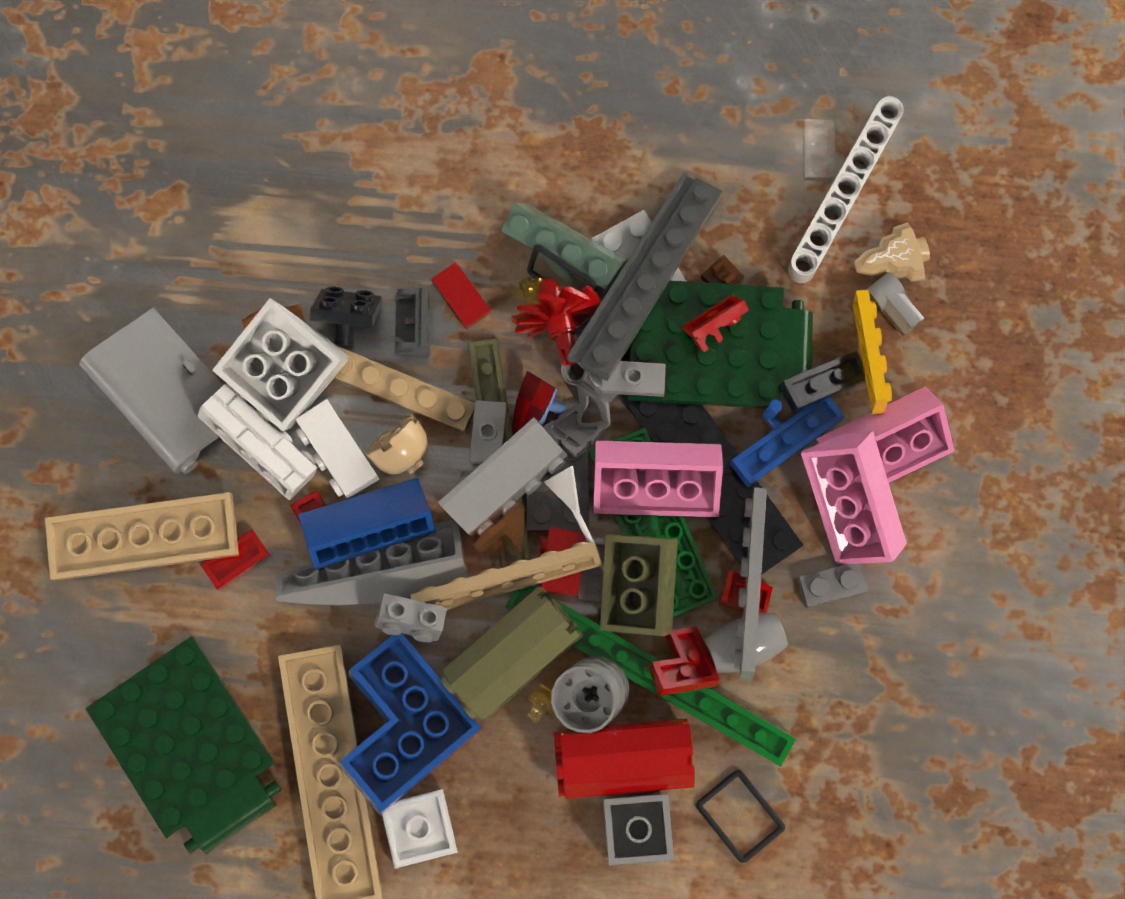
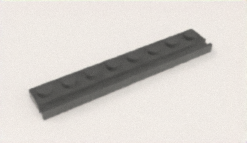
(644, 277)

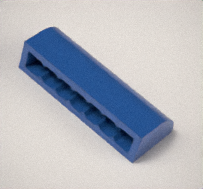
(366, 523)

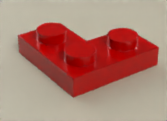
(690, 666)

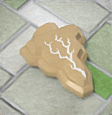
(898, 254)

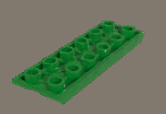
(692, 581)

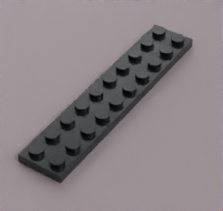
(694, 425)

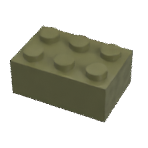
(638, 584)

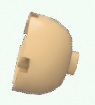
(400, 448)

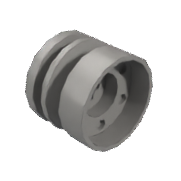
(578, 706)

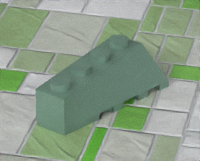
(586, 255)

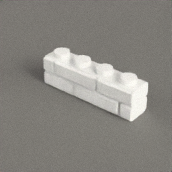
(258, 441)

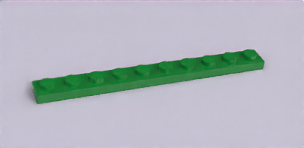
(700, 703)

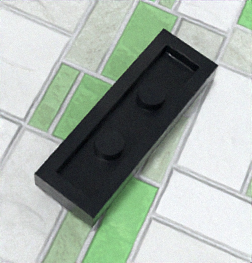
(823, 381)

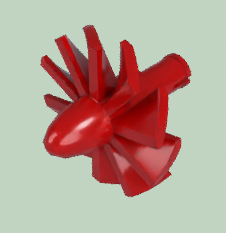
(558, 313)

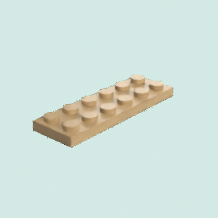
(141, 536)

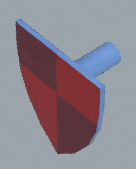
(535, 401)

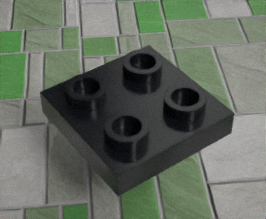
(346, 311)

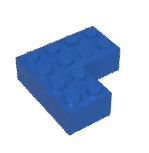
(421, 726)

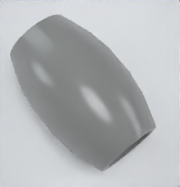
(723, 642)

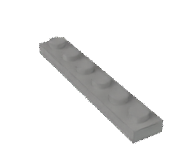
(750, 595)

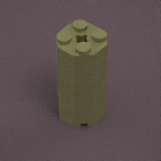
(510, 654)

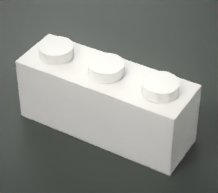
(336, 450)

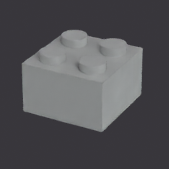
(638, 829)

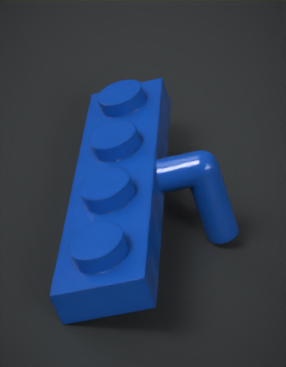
(785, 438)

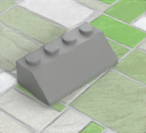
(504, 479)

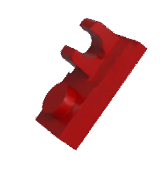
(722, 314)

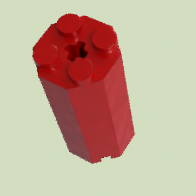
(625, 759)

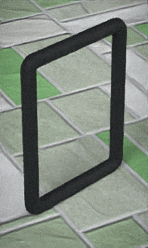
(561, 262)
(781, 827)

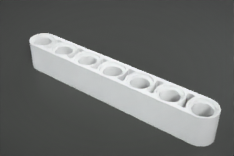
(852, 177)

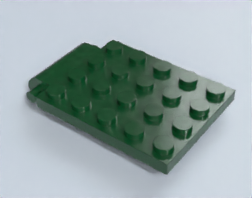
(748, 362)
(187, 748)

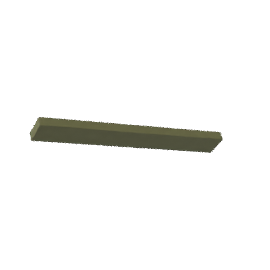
(490, 386)

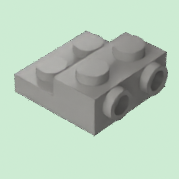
(410, 617)

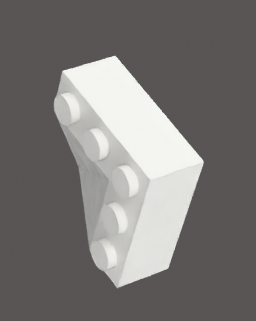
(280, 364)

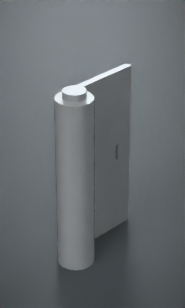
(147, 383)

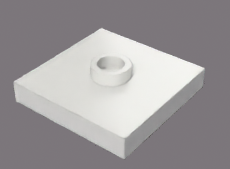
(419, 829)

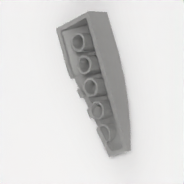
(391, 570)

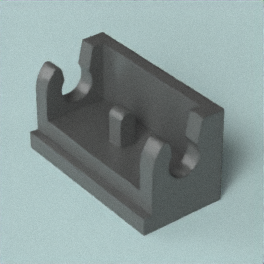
(412, 321)

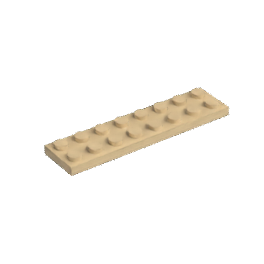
(332, 806)

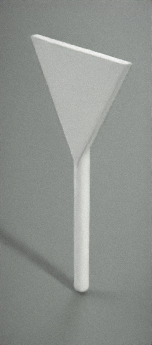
(565, 488)

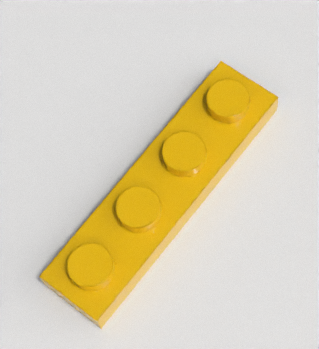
(869, 341)

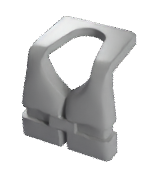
(570, 430)

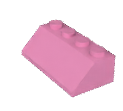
(907, 434)
(657, 478)
(854, 499)

